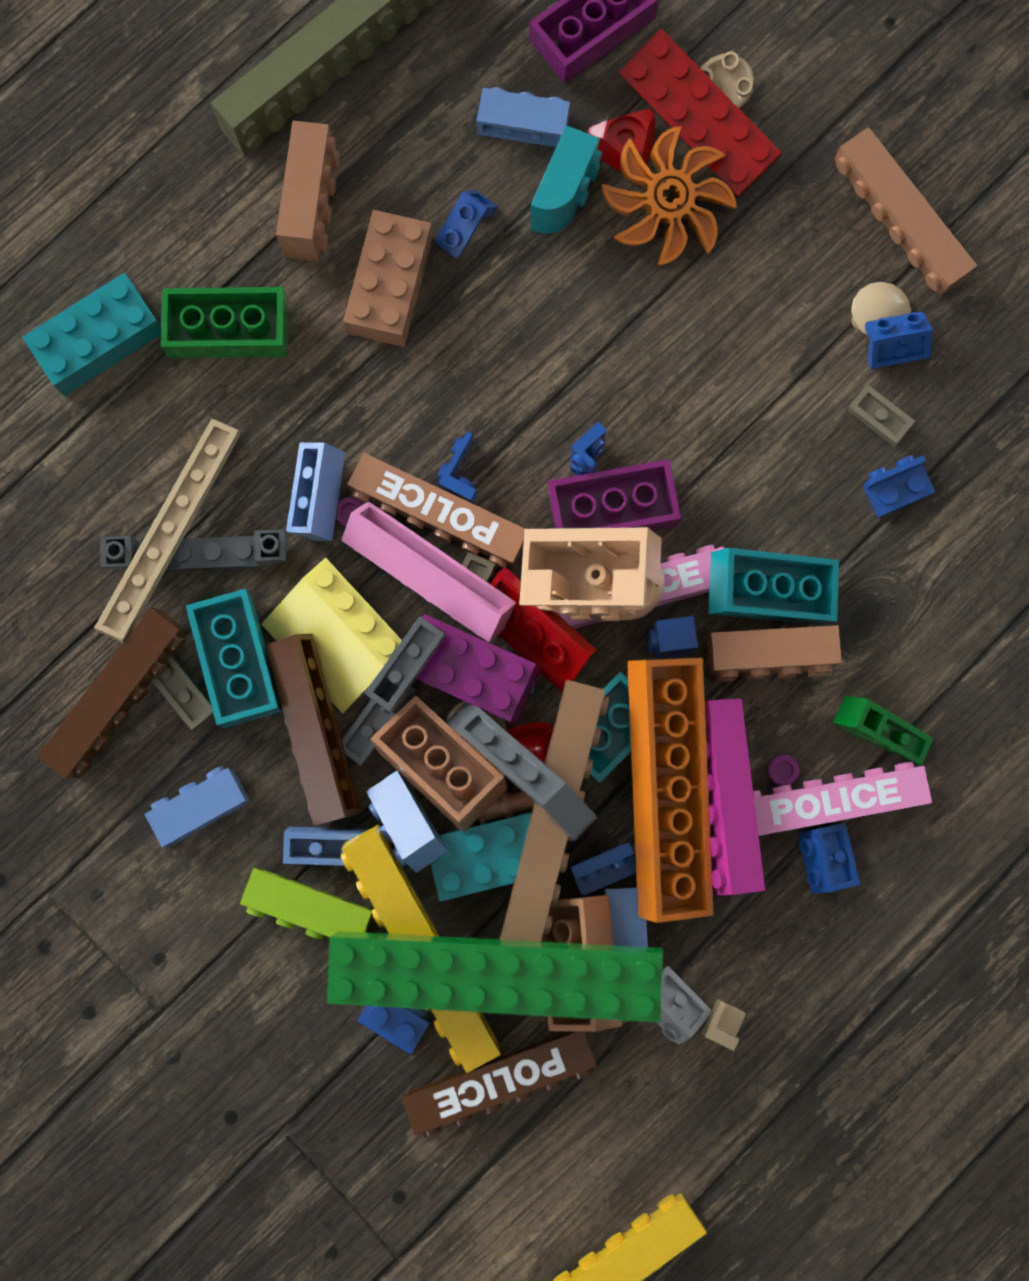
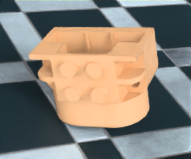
(592, 572)

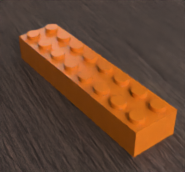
(670, 789)

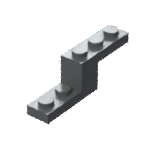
(392, 688)

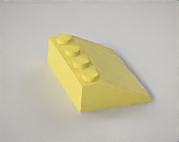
(346, 631)

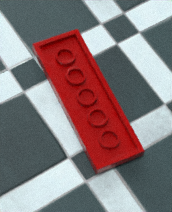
(707, 117)

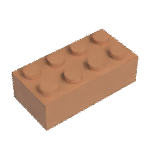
(307, 191)
(388, 278)
(772, 652)
(439, 763)
(581, 922)

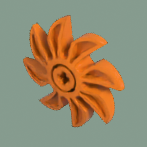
(681, 186)

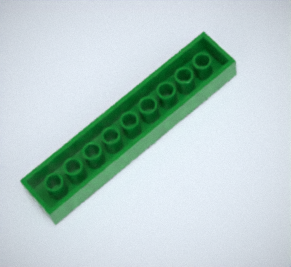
(495, 976)

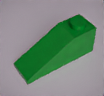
(883, 729)

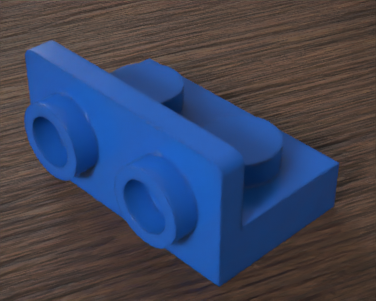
(898, 339)
(587, 450)
(898, 486)
(828, 858)
(604, 868)
(398, 1025)

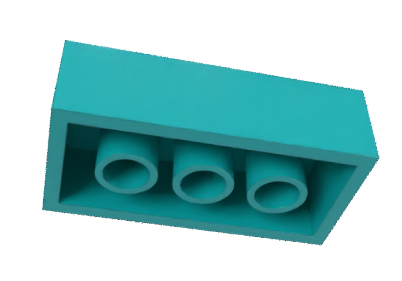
(93, 334)
(773, 586)
(233, 658)
(480, 857)

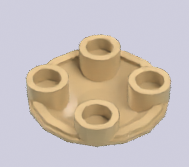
(731, 76)
(878, 302)

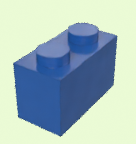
(672, 638)

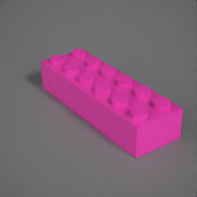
(732, 813)

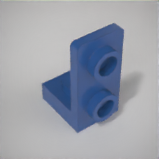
(463, 221)
(461, 486)

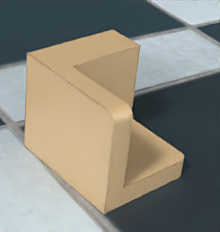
(723, 1024)

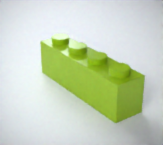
(302, 906)

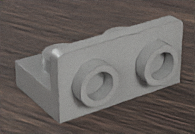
(680, 1008)

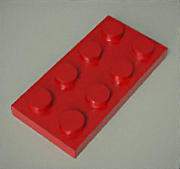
(543, 636)

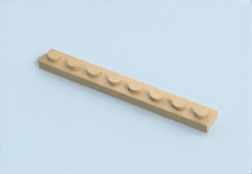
(167, 531)

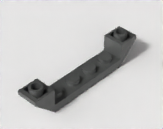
(213, 553)
(523, 769)

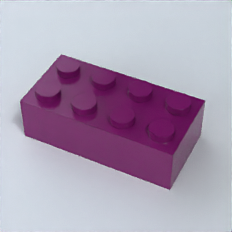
(582, 31)
(617, 498)
(480, 672)

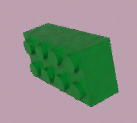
(224, 322)

